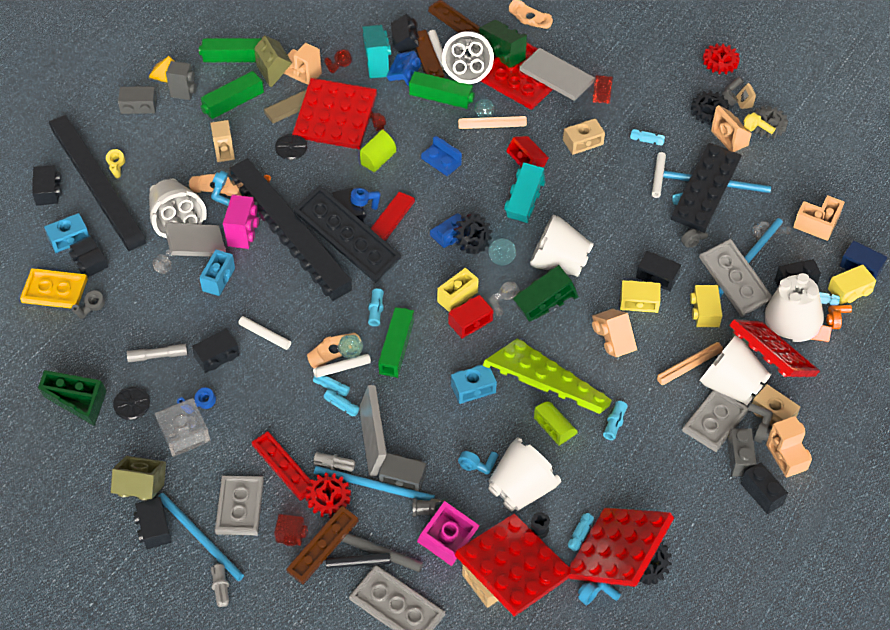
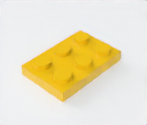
(53, 288)

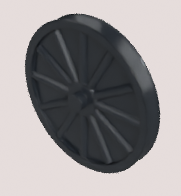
(291, 146)
(131, 403)

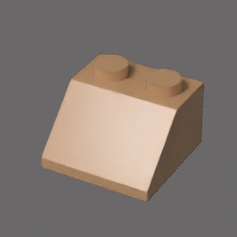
(730, 130)

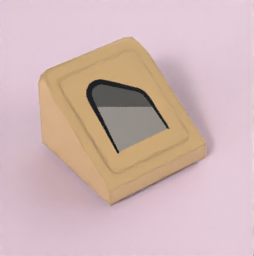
(746, 97)

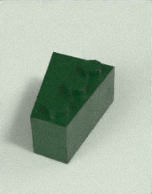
(506, 43)
(545, 293)
(74, 393)

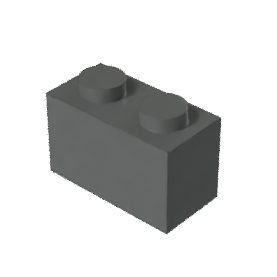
(181, 80)
(137, 100)
(741, 451)
(403, 472)

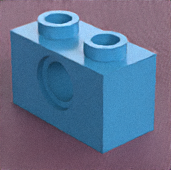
(66, 232)
(217, 272)
(465, 391)

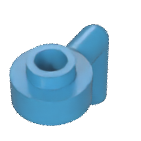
(220, 180)
(470, 461)
(590, 591)

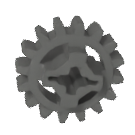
(773, 118)

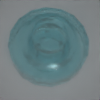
(502, 251)

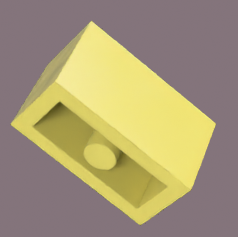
(852, 284)
(457, 290)
(640, 296)
(706, 306)

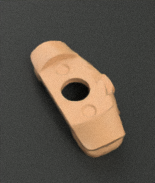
(520, 11)
(203, 182)
(321, 355)

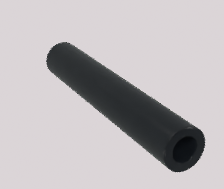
(359, 560)

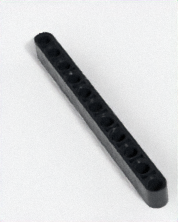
(97, 183)

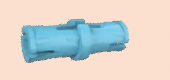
(376, 307)
(615, 420)

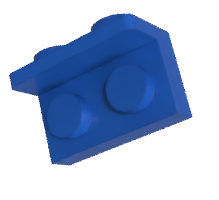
(404, 67)
(442, 156)
(444, 232)

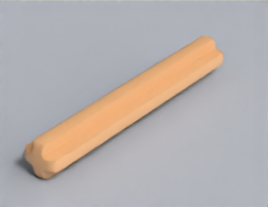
(492, 122)
(689, 363)

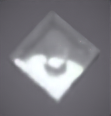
(182, 427)

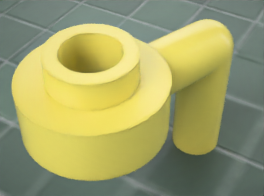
(753, 120)
(115, 166)

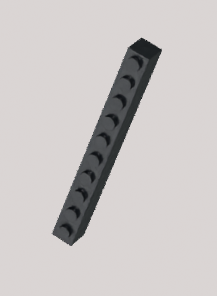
(291, 230)

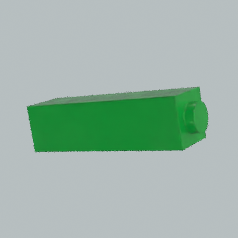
(228, 49)
(441, 90)
(231, 95)
(396, 342)

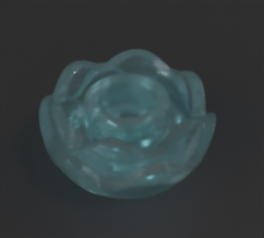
(484, 108)
(356, 344)

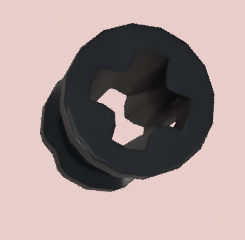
(540, 524)

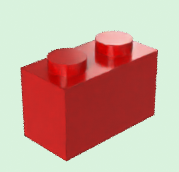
(525, 150)
(470, 316)

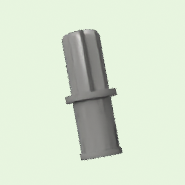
(334, 461)
(220, 585)

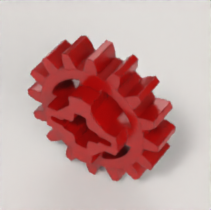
(721, 59)
(318, 498)

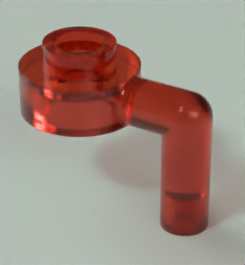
(342, 58)
(378, 121)

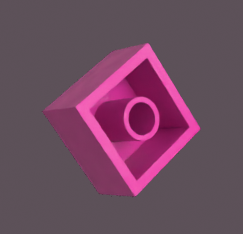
(240, 221)
(447, 533)

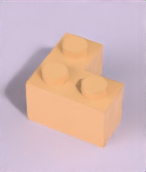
(305, 63)
(819, 220)
(616, 330)
(787, 446)

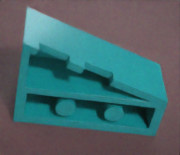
(377, 50)
(525, 192)

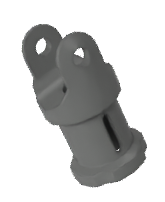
(425, 507)

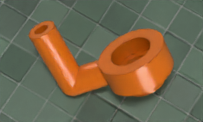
(834, 317)

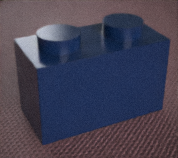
(858, 255)

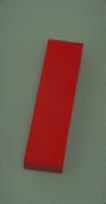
(393, 215)
(282, 464)

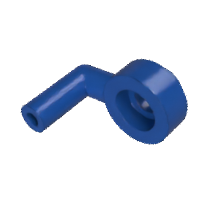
(361, 196)
(200, 397)

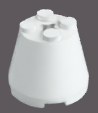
(464, 67)
(174, 204)
(561, 247)
(795, 309)
(736, 372)
(522, 476)

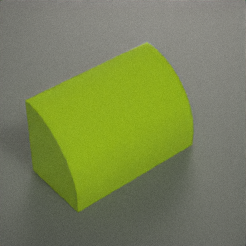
(377, 151)
(554, 423)

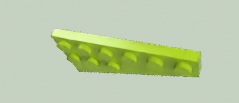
(546, 375)

